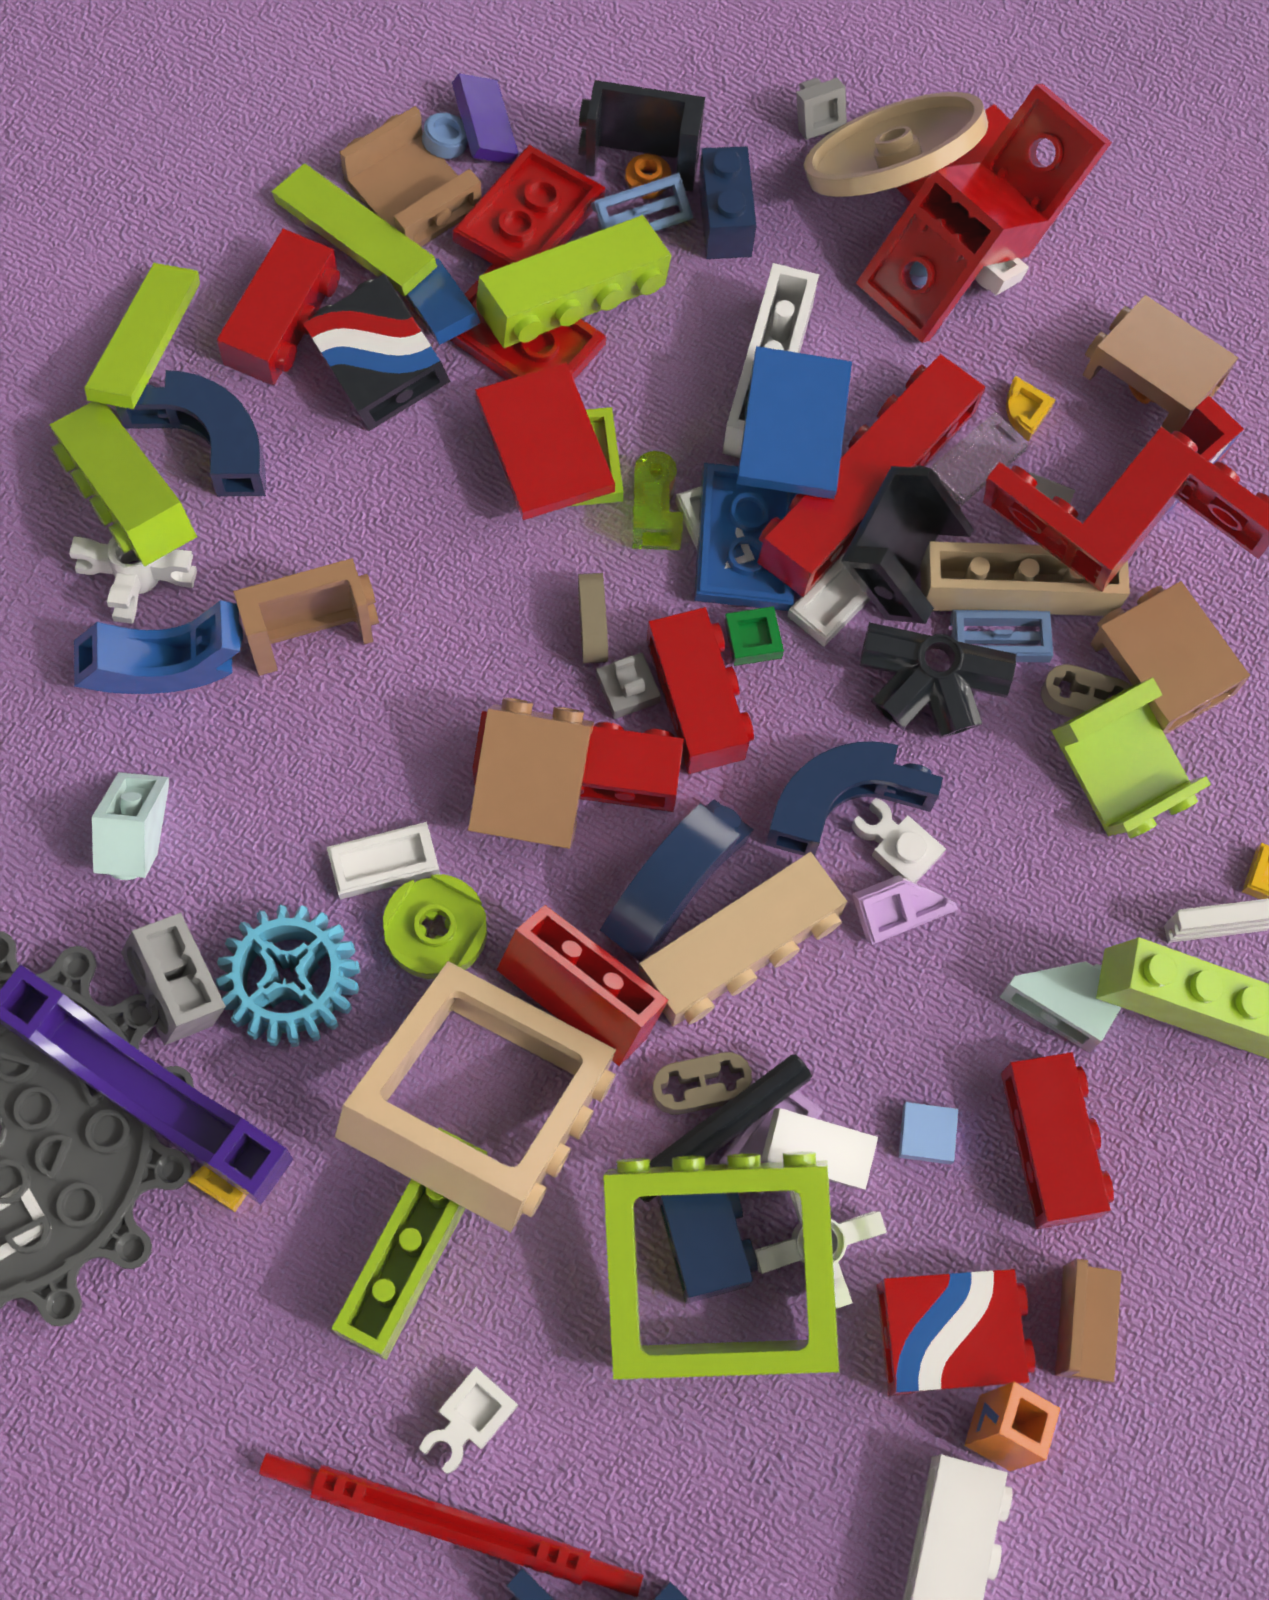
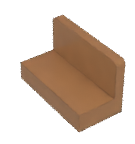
(1088, 1322)

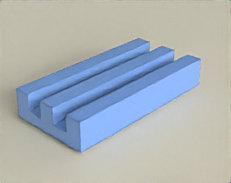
(680, 199)
(1041, 653)

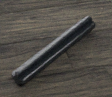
(738, 1113)

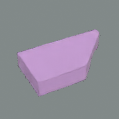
(898, 907)

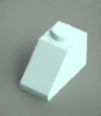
(129, 825)
(1065, 1002)

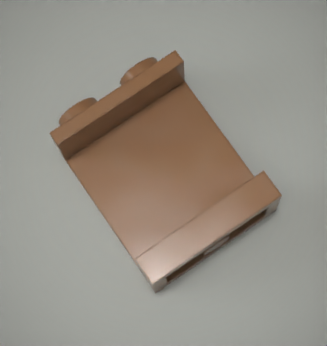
(406, 181)

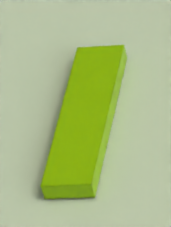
(354, 229)
(142, 336)

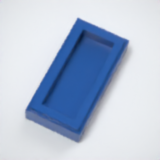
(442, 305)

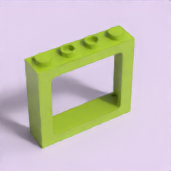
(742, 1173)

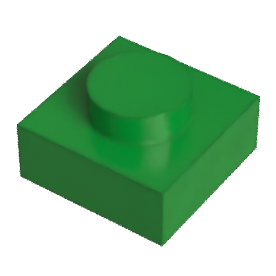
(753, 636)

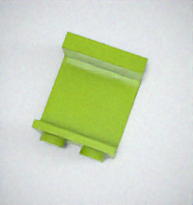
(1127, 762)

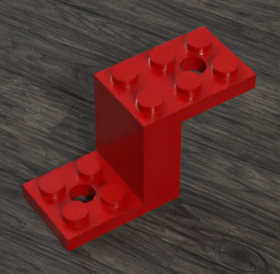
(982, 212)
(1157, 477)

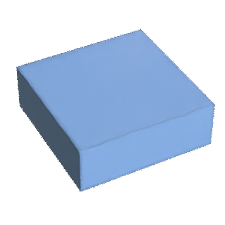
(928, 1133)

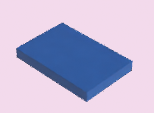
(794, 422)
(721, 511)

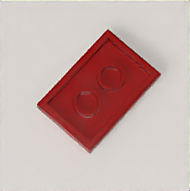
(528, 210)
(569, 344)
(545, 441)

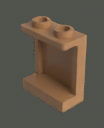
(1161, 359)
(304, 606)
(1176, 646)
(530, 773)

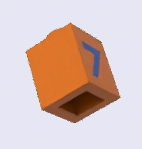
(1012, 1427)

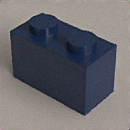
(727, 202)
(707, 1244)

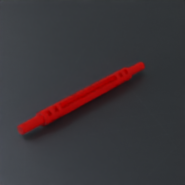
(451, 1525)

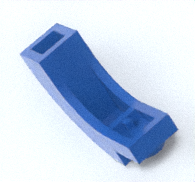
(159, 660)

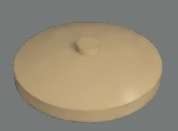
(896, 144)

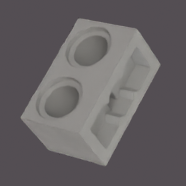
(173, 978)

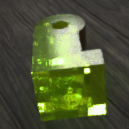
(652, 490)

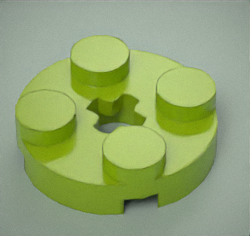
(428, 899)

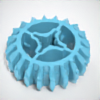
(271, 991)

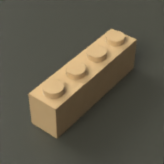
(1012, 579)
(743, 939)

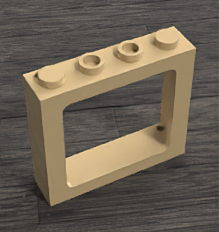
(441, 1160)

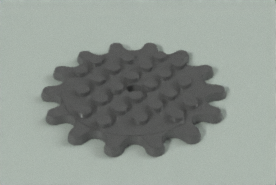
(73, 1153)

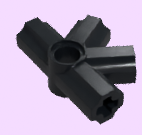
(917, 684)

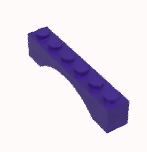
(142, 1086)

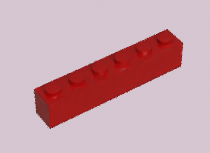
(905, 435)

